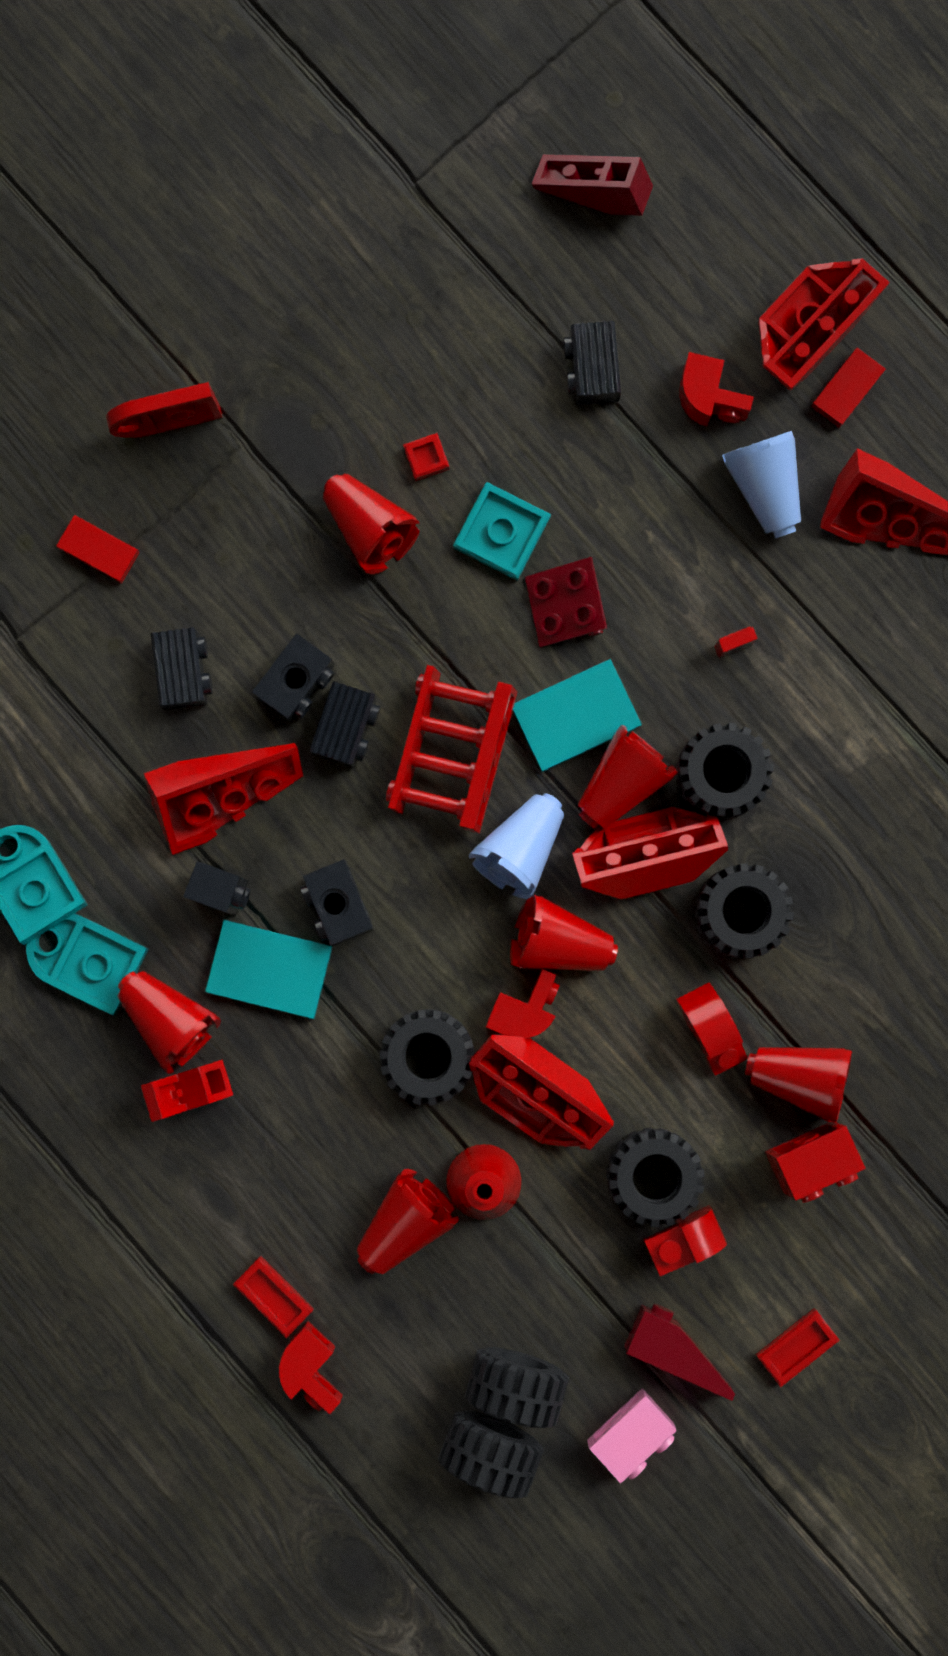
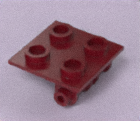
(566, 602)

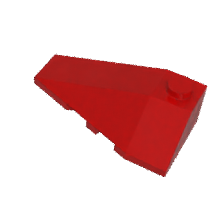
(885, 506)
(207, 792)

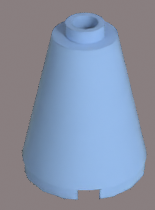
(769, 481)
(520, 846)

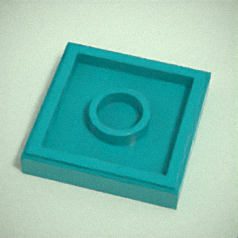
(501, 531)

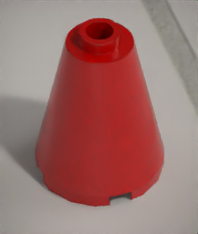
(369, 522)
(623, 779)
(559, 940)
(166, 1019)
(803, 1076)
(480, 1166)
(405, 1223)

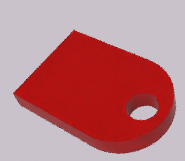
(164, 412)

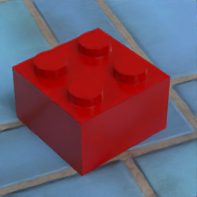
(815, 1161)

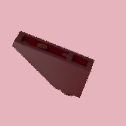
(598, 182)
(666, 1345)

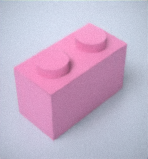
(632, 1437)

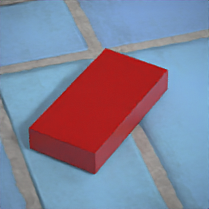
(848, 387)
(98, 549)
(273, 1296)
(797, 1347)

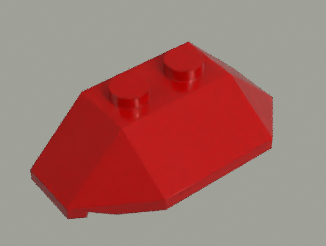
(816, 316)
(649, 852)
(538, 1092)

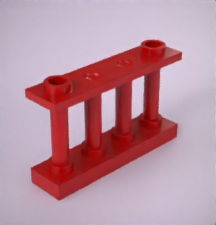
(477, 774)

